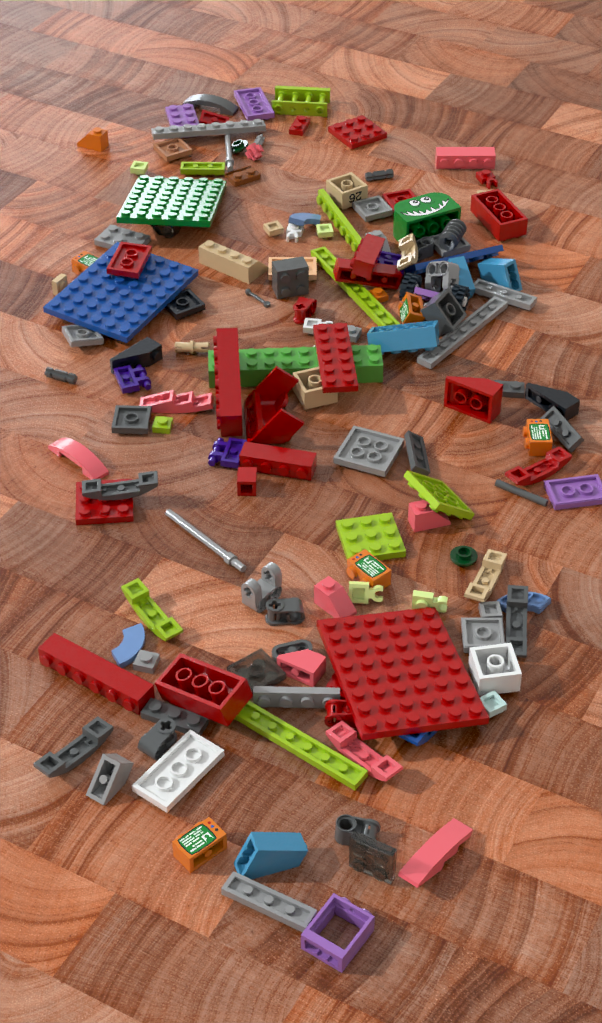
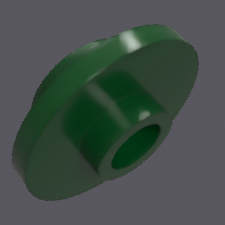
(239, 146)
(463, 556)

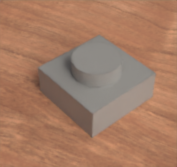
(354, 333)
(490, 609)
(146, 661)

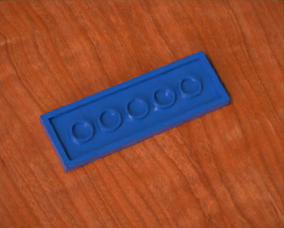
(469, 257)

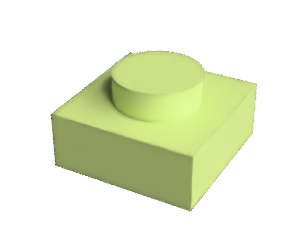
(139, 167)
(324, 230)

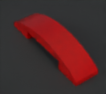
(541, 470)

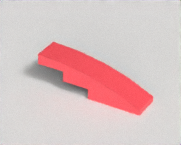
(182, 403)
(433, 854)

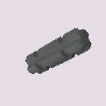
(377, 175)
(61, 375)

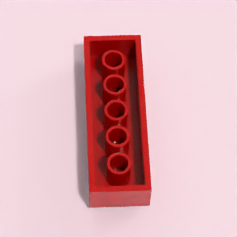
(227, 382)

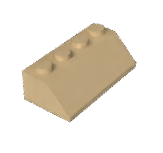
(230, 262)

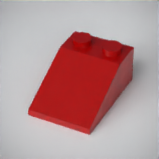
(474, 397)

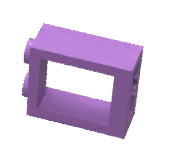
(328, 951)

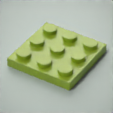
(438, 495)
(374, 533)

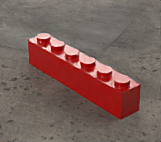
(96, 673)

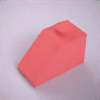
(423, 517)
(333, 598)
(303, 666)

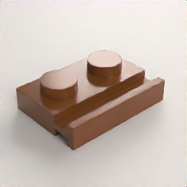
(242, 175)

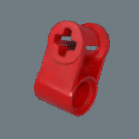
(304, 309)
(341, 713)

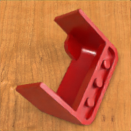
(263, 410)

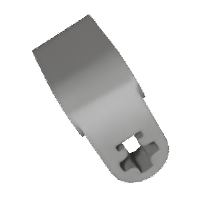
(441, 270)
(257, 593)

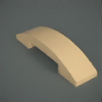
(409, 252)
(487, 576)

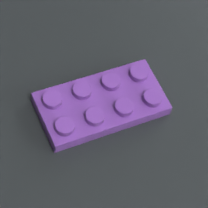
(254, 104)
(181, 115)

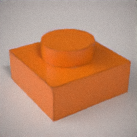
(379, 294)

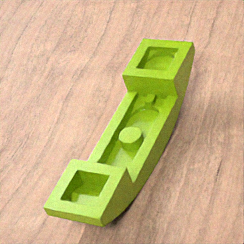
(149, 611)

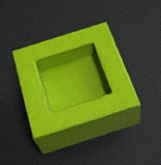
(162, 425)

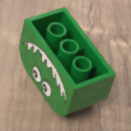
(424, 215)

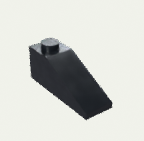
(142, 353)
(549, 397)

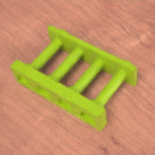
(301, 101)

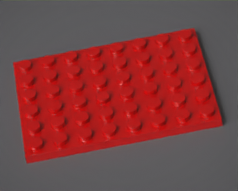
(400, 673)

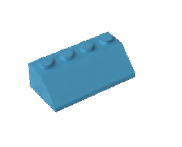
(405, 336)

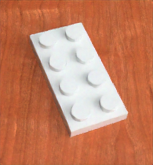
(178, 771)

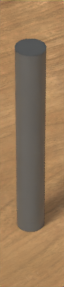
(522, 493)

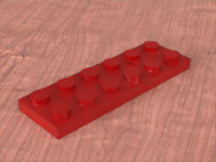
(335, 358)

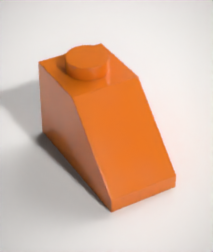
(95, 140)

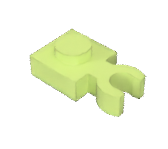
(360, 592)
(426, 599)

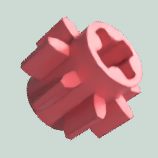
(254, 151)

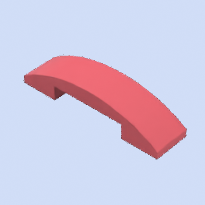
(80, 455)
(346, 741)

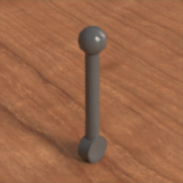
(266, 303)

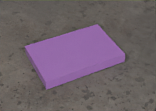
(574, 491)

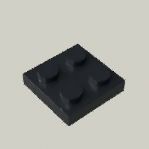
(185, 304)

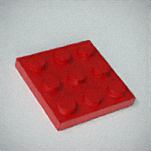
(357, 132)
(102, 511)

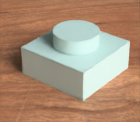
(493, 703)

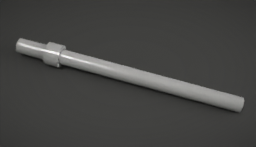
(229, 161)
(229, 557)

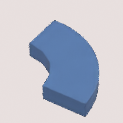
(304, 218)
(536, 602)
(131, 645)

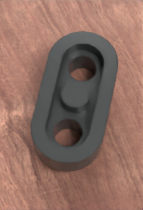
(289, 647)

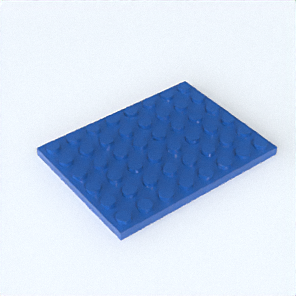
(119, 303)

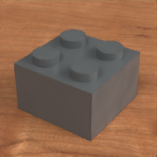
(290, 277)
(446, 310)

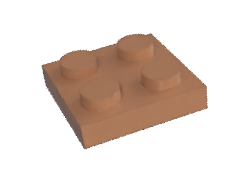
(172, 149)

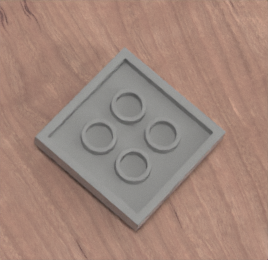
(369, 451)

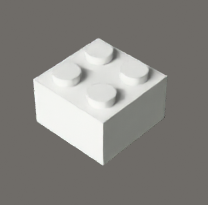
(494, 669)

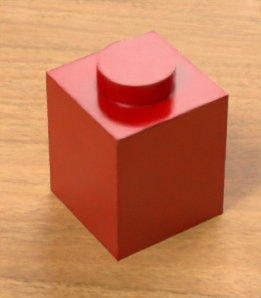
(247, 481)

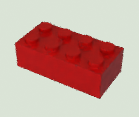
(499, 215)
(204, 689)

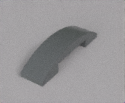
(226, 106)
(120, 490)
(517, 619)
(77, 751)

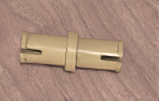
(192, 347)

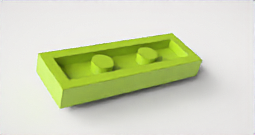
(202, 168)

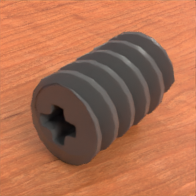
(452, 234)

